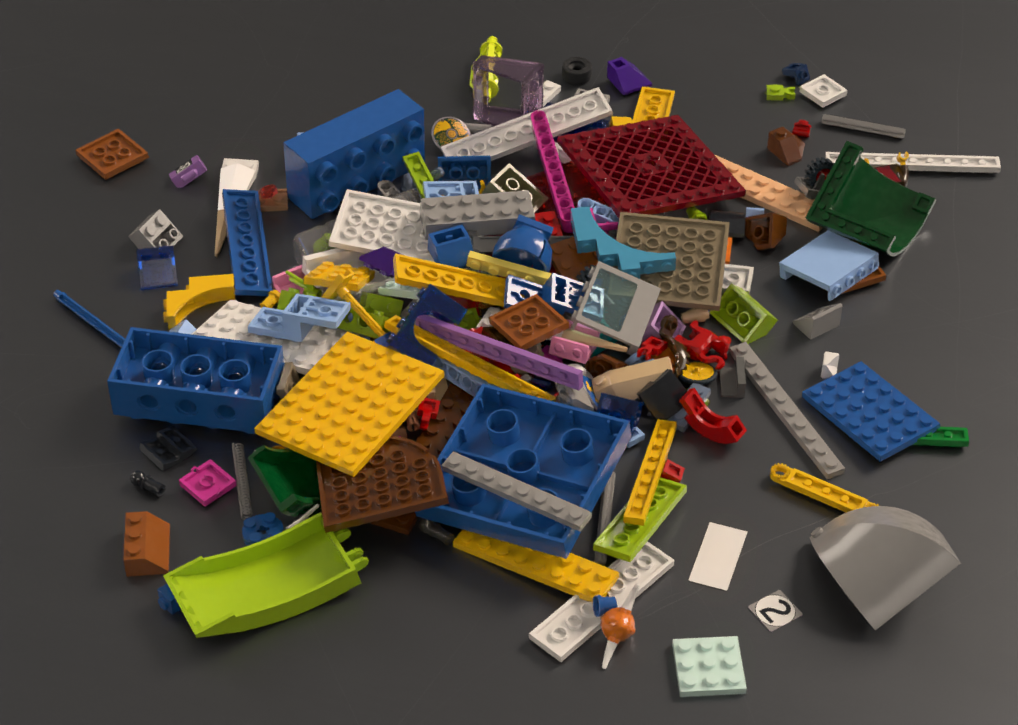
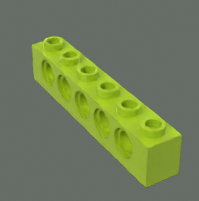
(357, 324)

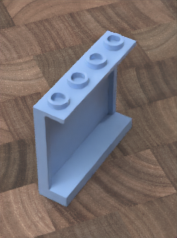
(831, 263)

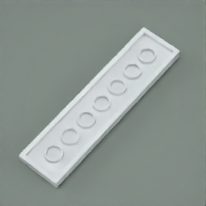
(576, 620)

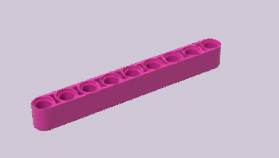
(553, 169)

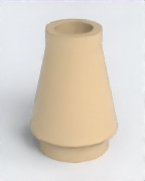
(694, 314)

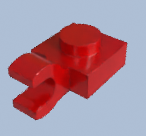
(428, 409)

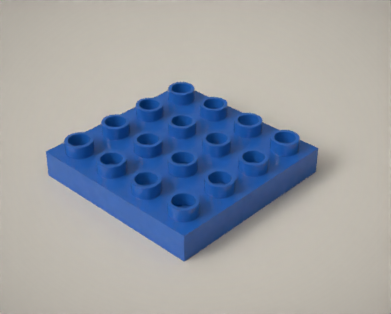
(536, 442)

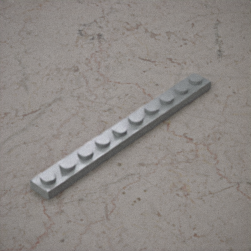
(788, 412)

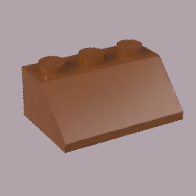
(146, 544)

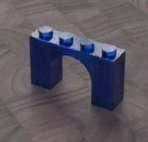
(429, 302)

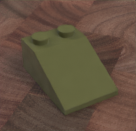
(512, 180)

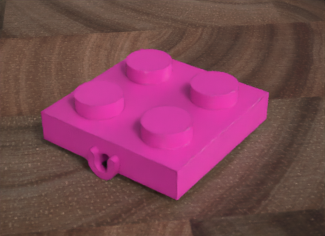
(207, 482)

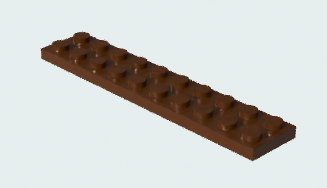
(450, 412)

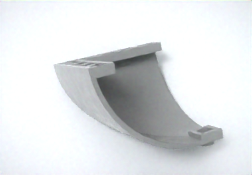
(883, 558)

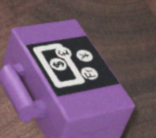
(187, 172)

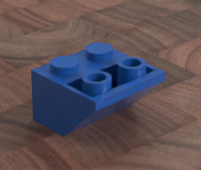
(450, 246)

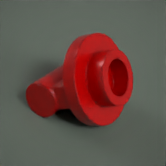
(802, 128)

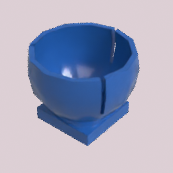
(526, 244)

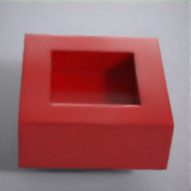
(672, 471)

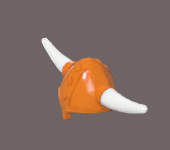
(618, 625)

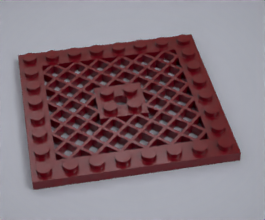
(650, 166)

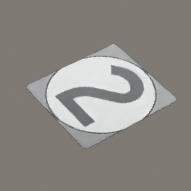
(775, 610)

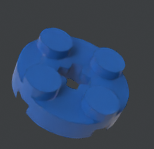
(255, 524)

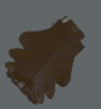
(668, 327)

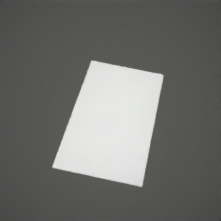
(718, 556)

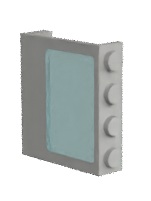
(616, 305)

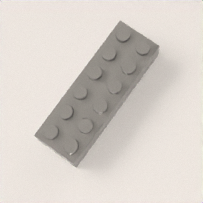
(477, 212)

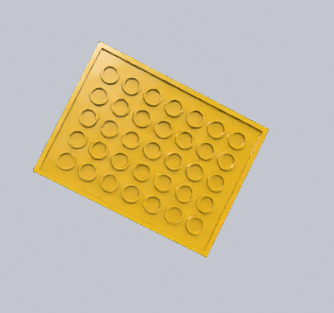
(349, 403)

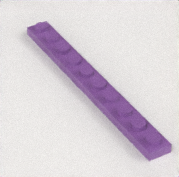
(503, 352)

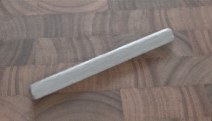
(605, 515)

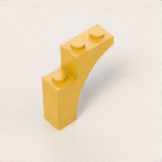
(199, 292)

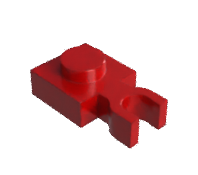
(652, 346)

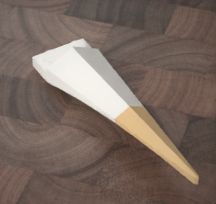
(236, 175)
(569, 334)

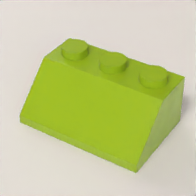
(743, 315)

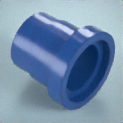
(603, 604)

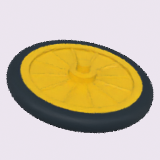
(698, 373)

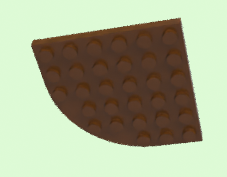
(392, 483)

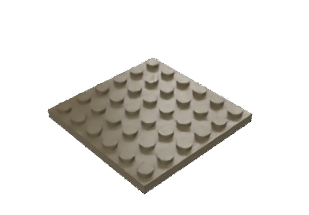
(699, 254)

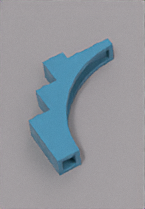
(591, 238)

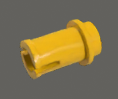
(271, 300)

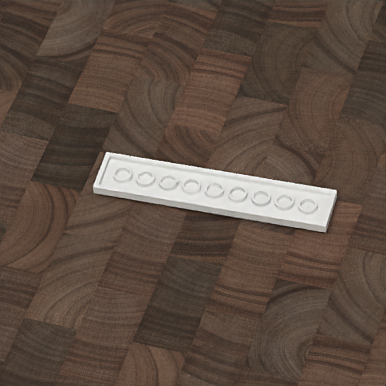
(518, 132)

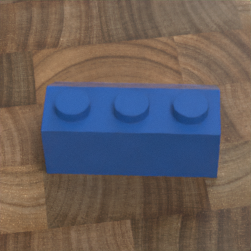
(466, 168)

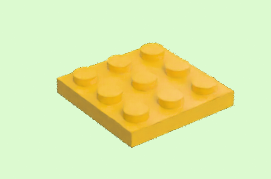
(327, 272)

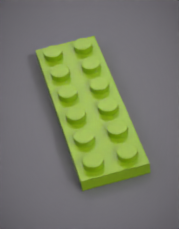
(626, 539)

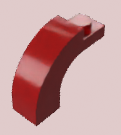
(708, 423)

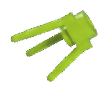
(300, 282)

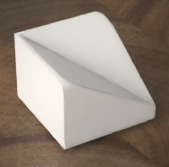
(829, 365)

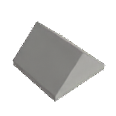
(820, 320)

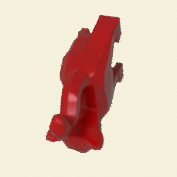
(702, 342)

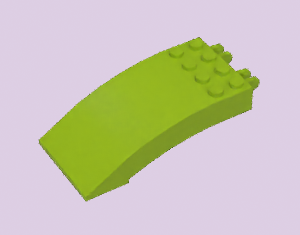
(266, 579)

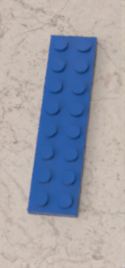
(246, 242)

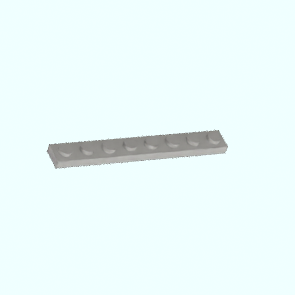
(517, 491)

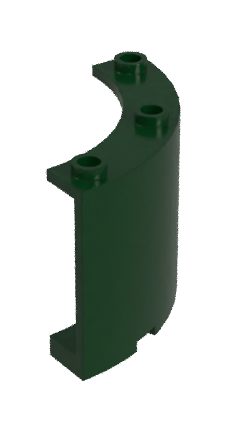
(289, 479)

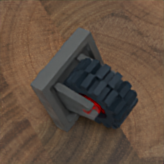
(814, 177)

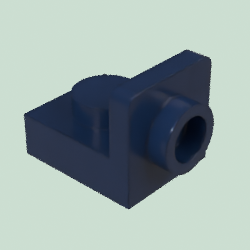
(797, 70)

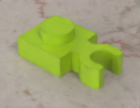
(778, 93)

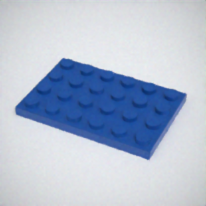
(870, 411)

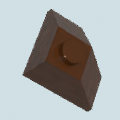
(785, 146)
(765, 229)
(602, 363)

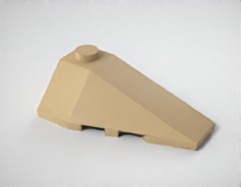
(630, 379)

